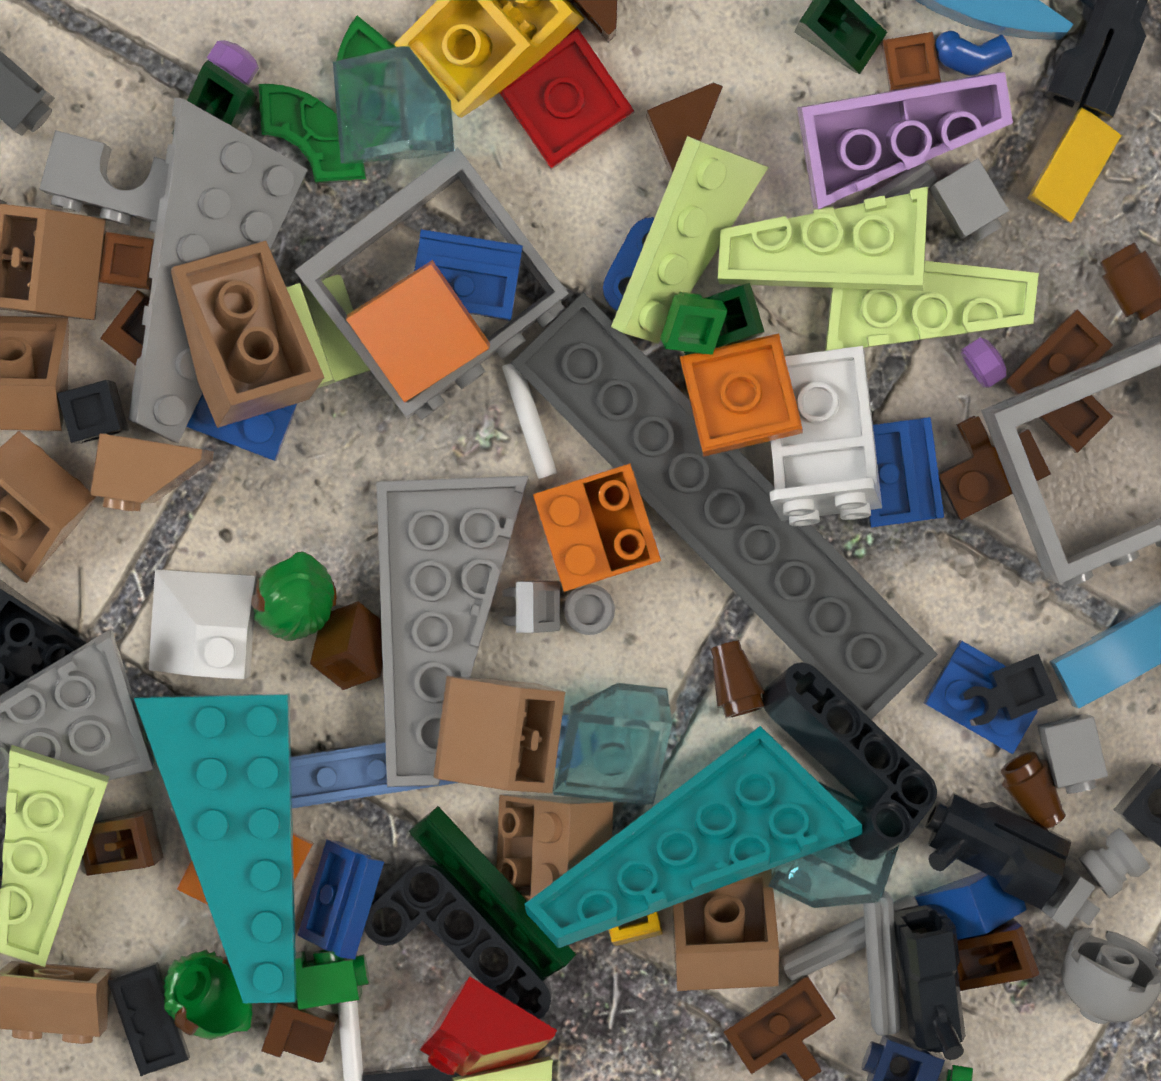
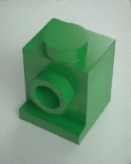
(329, 979)

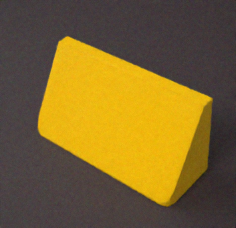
(1074, 165)

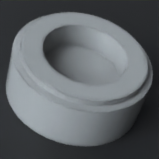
(589, 609)

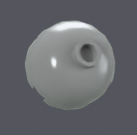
(1110, 977)

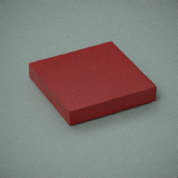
(566, 100)

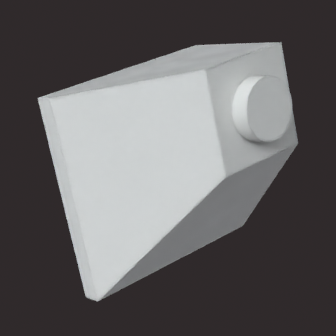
(202, 624)

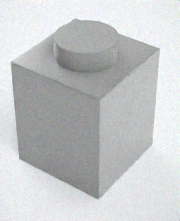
(970, 201)
(1073, 752)

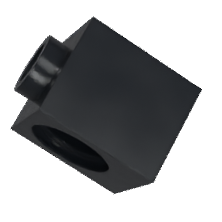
(92, 411)
(1135, 805)

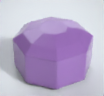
(234, 60)
(984, 362)

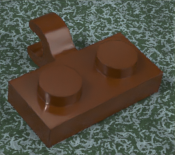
(981, 478)
(781, 1027)

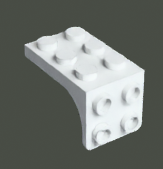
(835, 458)

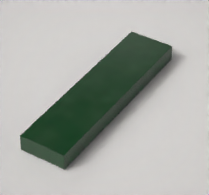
(488, 890)

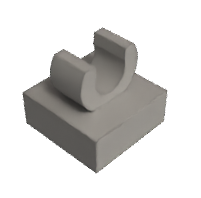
(535, 606)
(1071, 900)

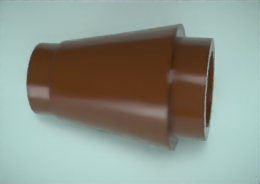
(735, 681)
(1033, 788)

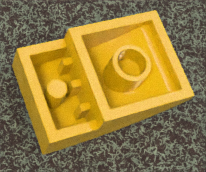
(486, 44)

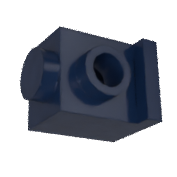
(921, 1063)

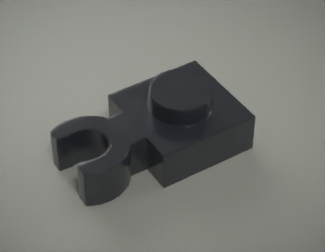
(1016, 690)

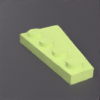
(700, 200)
(843, 247)
(952, 302)
(45, 837)

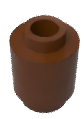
(1133, 281)

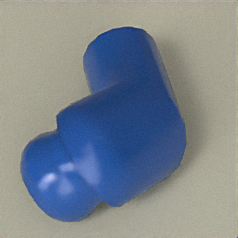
(969, 58)

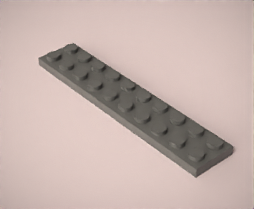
(723, 508)

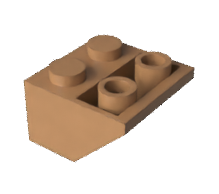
(50, 261)
(499, 734)
(547, 837)

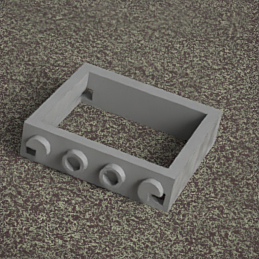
(389, 215)
(1043, 399)

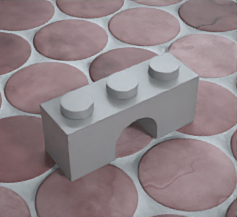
(79, 176)

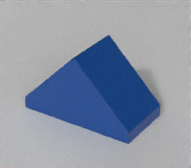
(974, 904)

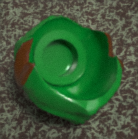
(294, 597)
(205, 997)

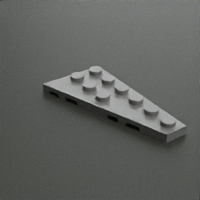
(217, 199)
(437, 583)

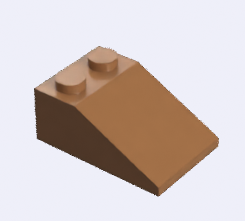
(244, 334)

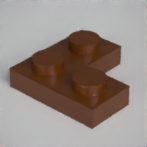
(1066, 349)

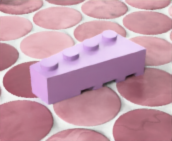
(884, 133)

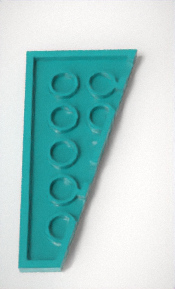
(233, 801)
(715, 829)

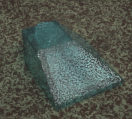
(390, 108)
(615, 745)
(835, 873)

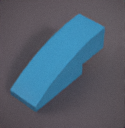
(1007, 17)
(1111, 658)

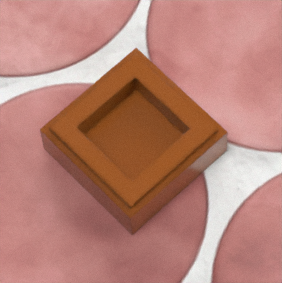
(911, 61)
(126, 261)

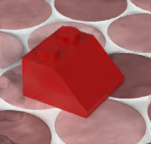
(483, 1032)

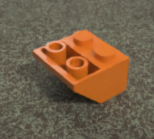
(597, 527)

